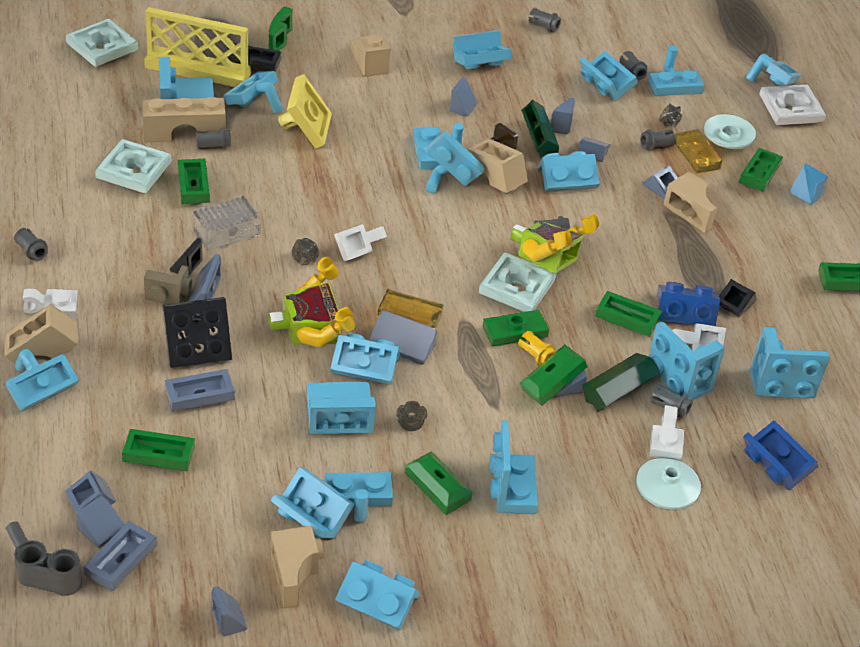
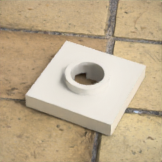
(799, 97)

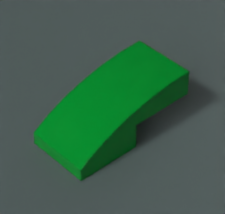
(279, 28)

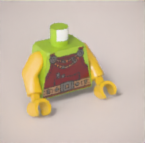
(552, 245)
(312, 312)

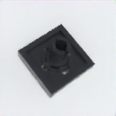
(184, 317)

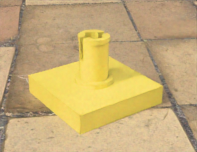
(307, 112)

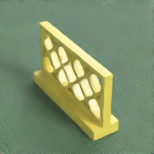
(196, 63)

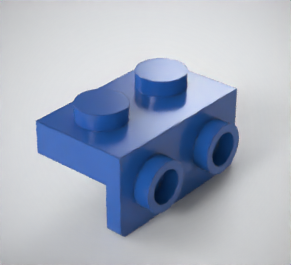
(688, 304)
(781, 455)

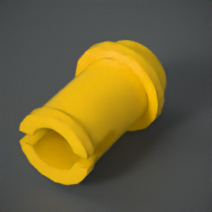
(536, 347)

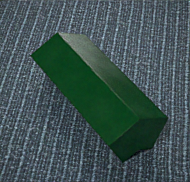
(533, 113)
(619, 380)

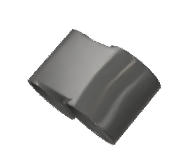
(46, 571)

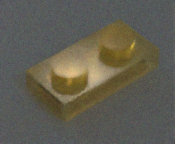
(698, 151)

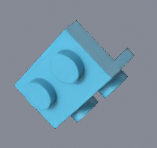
(480, 48)
(608, 75)
(569, 171)
(314, 504)
(377, 594)

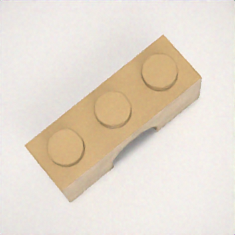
(163, 115)

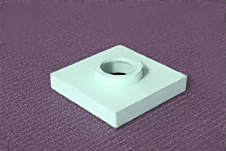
(105, 33)
(133, 155)
(517, 271)

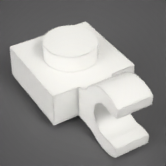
(357, 241)
(62, 299)
(702, 335)
(666, 439)

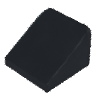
(191, 257)
(737, 298)

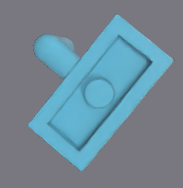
(779, 71)
(672, 82)
(255, 85)
(424, 136)
(452, 159)
(40, 380)
(363, 490)

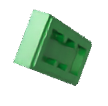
(760, 169)
(511, 327)

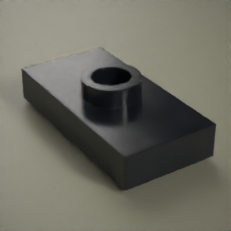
(260, 59)

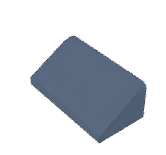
(207, 280)
(413, 338)

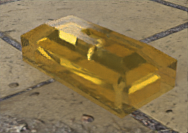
(412, 308)

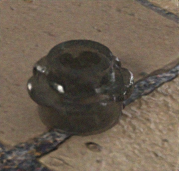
(671, 116)
(305, 251)
(411, 422)

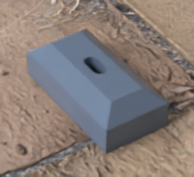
(199, 390)
(128, 544)

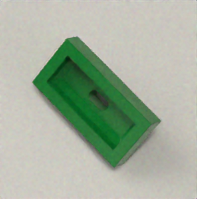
(193, 173)
(840, 276)
(628, 313)
(553, 374)
(158, 450)
(446, 493)

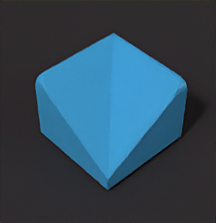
(809, 184)

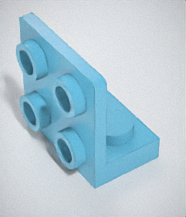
(182, 87)
(683, 368)
(786, 372)
(340, 408)
(514, 477)

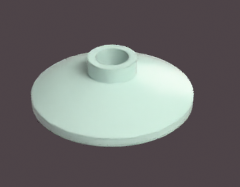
(729, 131)
(668, 483)

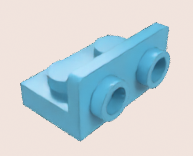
(365, 358)

